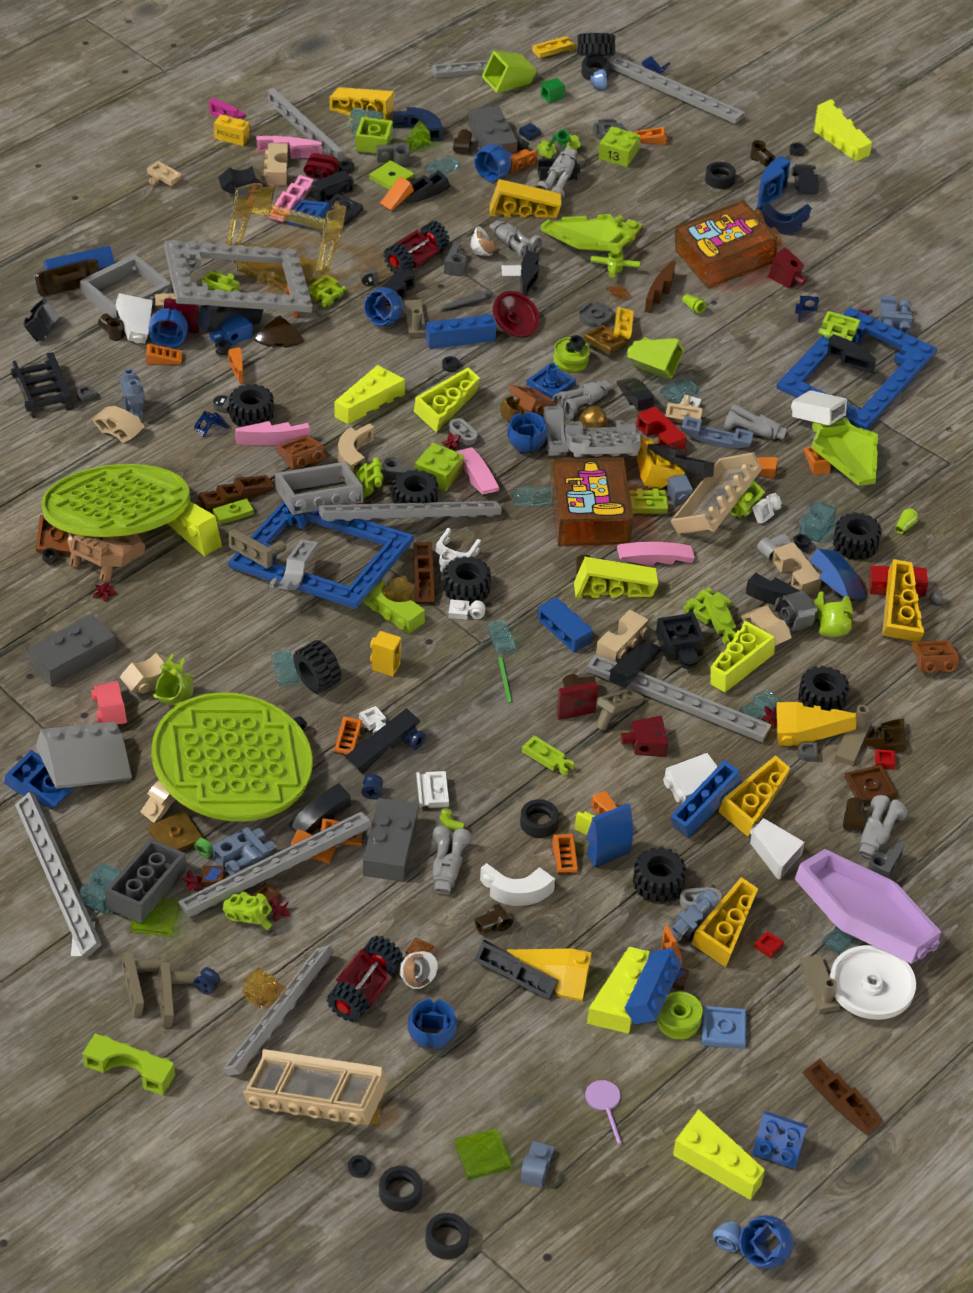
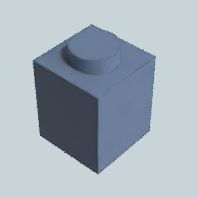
(679, 489)

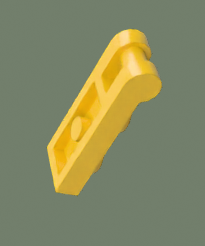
(553, 47)
(623, 323)

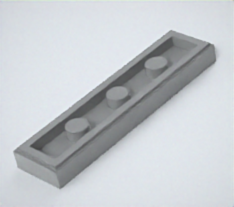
(459, 69)

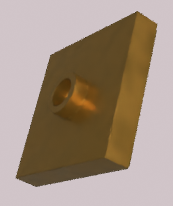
(603, 339)
(175, 832)

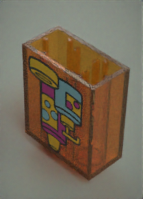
(726, 243)
(591, 501)

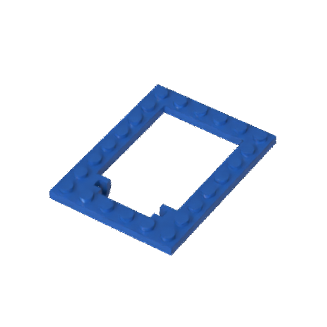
(912, 359)
(394, 543)

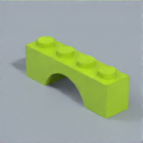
(405, 615)
(104, 1053)

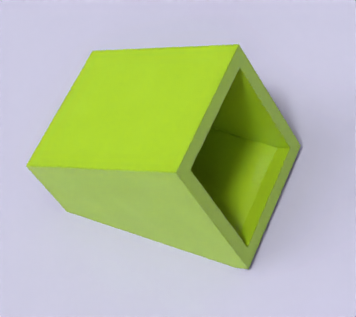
(508, 71)
(657, 356)

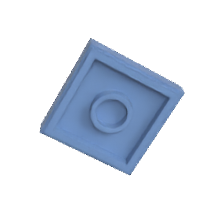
(724, 1027)

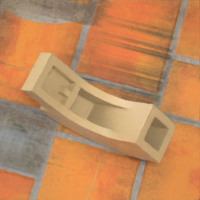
(351, 442)
(158, 803)

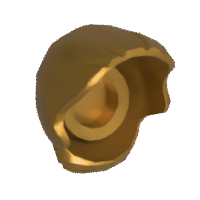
(510, 407)
(593, 418)

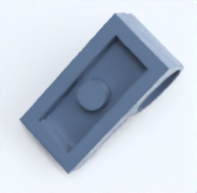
(536, 1164)

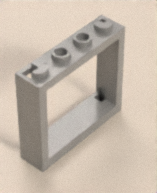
(116, 272)
(314, 477)

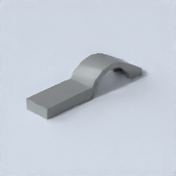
(296, 565)

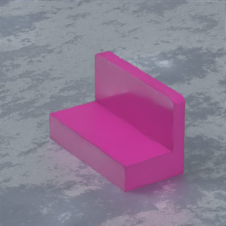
(219, 108)

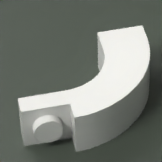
(517, 891)

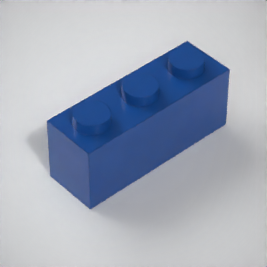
(565, 624)

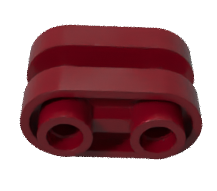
(321, 166)

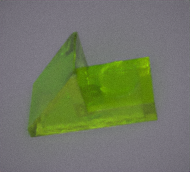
(418, 136)

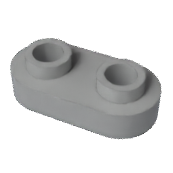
(461, 427)
(691, 894)

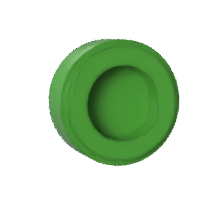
(204, 847)

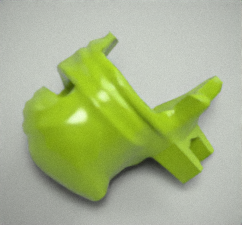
(832, 619)
(173, 685)

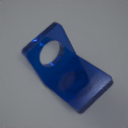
(652, 65)
(801, 306)
(210, 419)

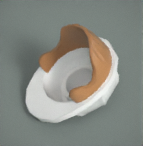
(481, 243)
(418, 969)

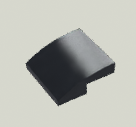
(352, 208)

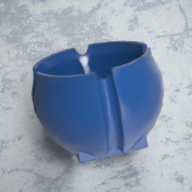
(493, 162)
(377, 311)
(167, 334)
(527, 432)
(432, 1015)
(753, 1238)

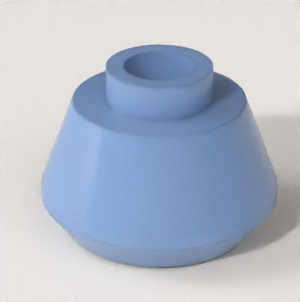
(599, 79)
(728, 1236)

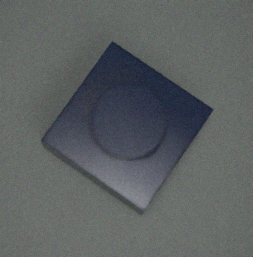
(529, 131)

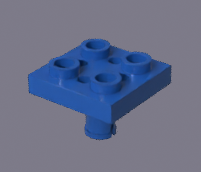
(551, 378)
(782, 1132)

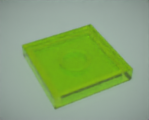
(160, 921)
(482, 1154)

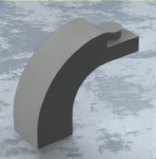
(555, 439)

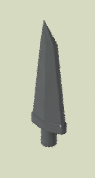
(475, 297)

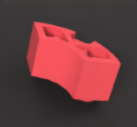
(109, 703)

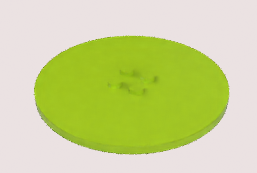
(115, 500)
(231, 757)

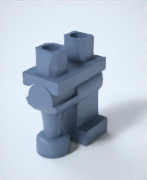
(899, 319)
(132, 392)
(243, 844)
(694, 915)

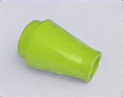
(696, 304)
(907, 519)

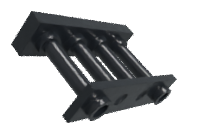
(55, 375)

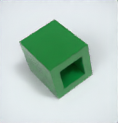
(553, 90)

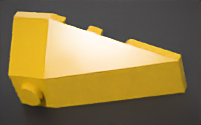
(654, 468)
(807, 724)
(566, 965)

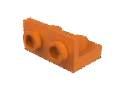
(523, 160)

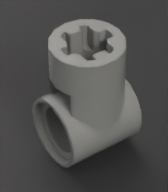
(767, 545)

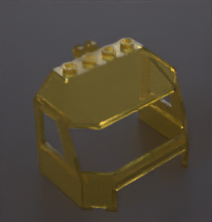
(258, 200)

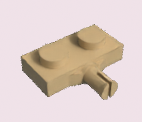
(163, 173)
(677, 412)

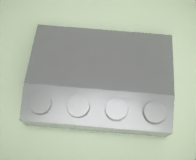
(84, 754)

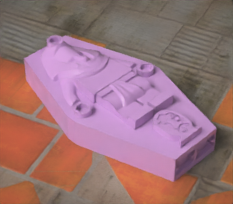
(868, 906)

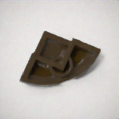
(279, 333)
(888, 736)

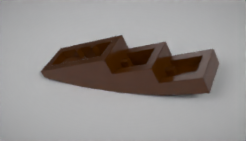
(660, 286)
(241, 489)
(423, 572)
(842, 1097)

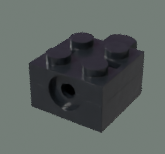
(681, 639)

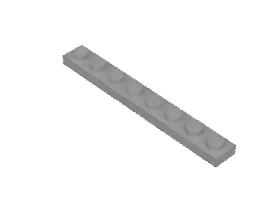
(304, 125)
(276, 1013)

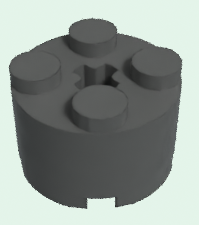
(796, 610)

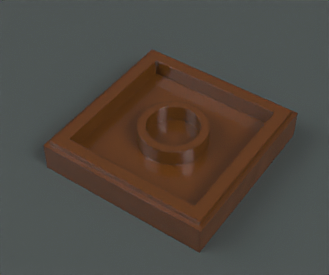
(870, 783)

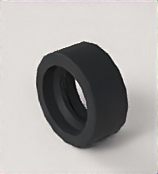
(594, 62)
(720, 168)
(539, 830)
(400, 1203)
(447, 1220)

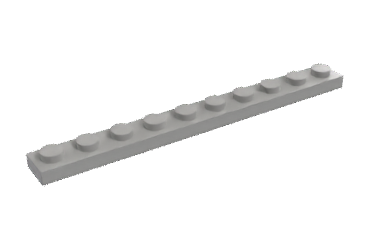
(676, 89)
(405, 510)
(687, 701)
(275, 864)
(58, 875)

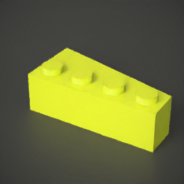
(841, 132)
(368, 394)
(446, 399)
(198, 529)
(614, 579)
(742, 656)
(609, 1005)
(718, 1156)

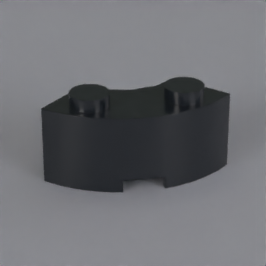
(234, 178)
(805, 180)
(41, 320)

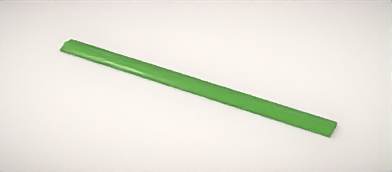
(504, 677)

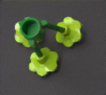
(563, 138)

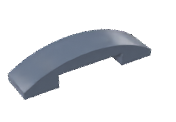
(716, 437)

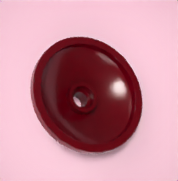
(516, 314)

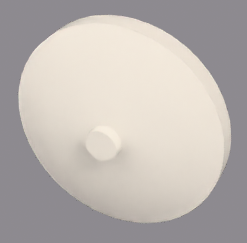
(873, 982)

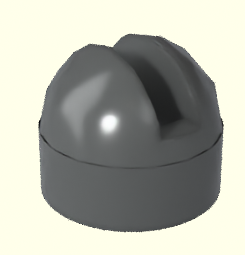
(936, 598)

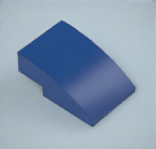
(774, 180)
(838, 574)
(33, 777)
(610, 835)

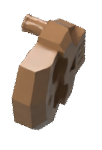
(105, 551)

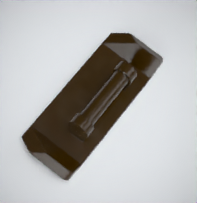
(64, 277)

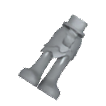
(560, 169)
(509, 235)
(588, 395)
(759, 425)
(877, 834)
(447, 866)

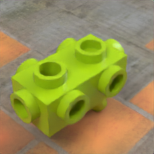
(220, 282)
(747, 500)
(248, 909)

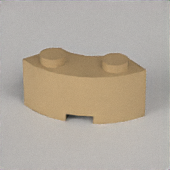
(118, 423)
(764, 619)
(143, 676)

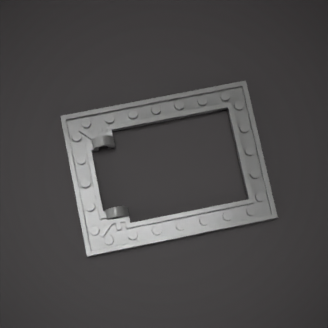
(187, 292)

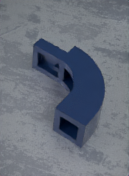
(411, 117)
(784, 222)

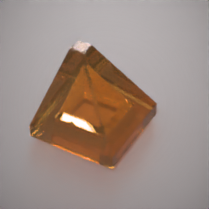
(619, 291)
(419, 945)

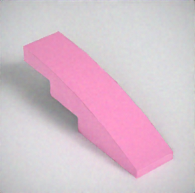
(296, 146)
(293, 195)
(265, 434)
(478, 472)
(651, 552)

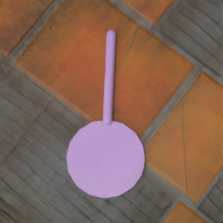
(604, 1096)

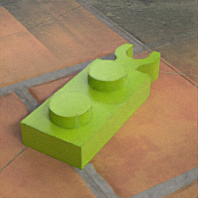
(720, 617)
(547, 755)

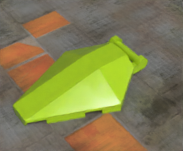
(590, 234)
(848, 449)

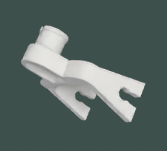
(448, 554)

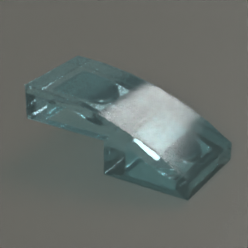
(445, 165)
(678, 389)
(528, 497)
(500, 636)
(284, 667)
(756, 707)
(838, 940)

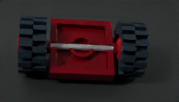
(417, 247)
(364, 978)

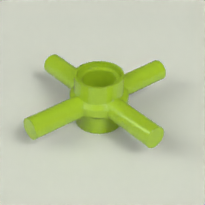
(615, 263)

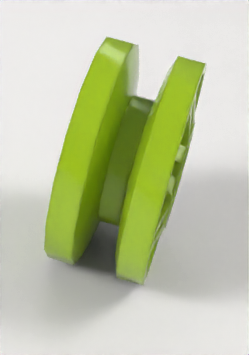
(568, 359)
(680, 1026)

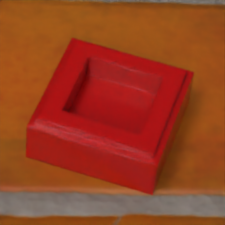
(885, 758)
(768, 944)

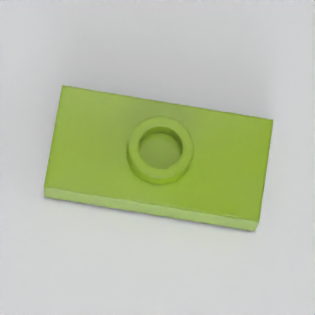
(233, 511)

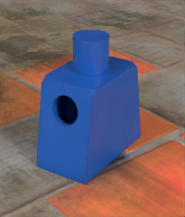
(234, 330)

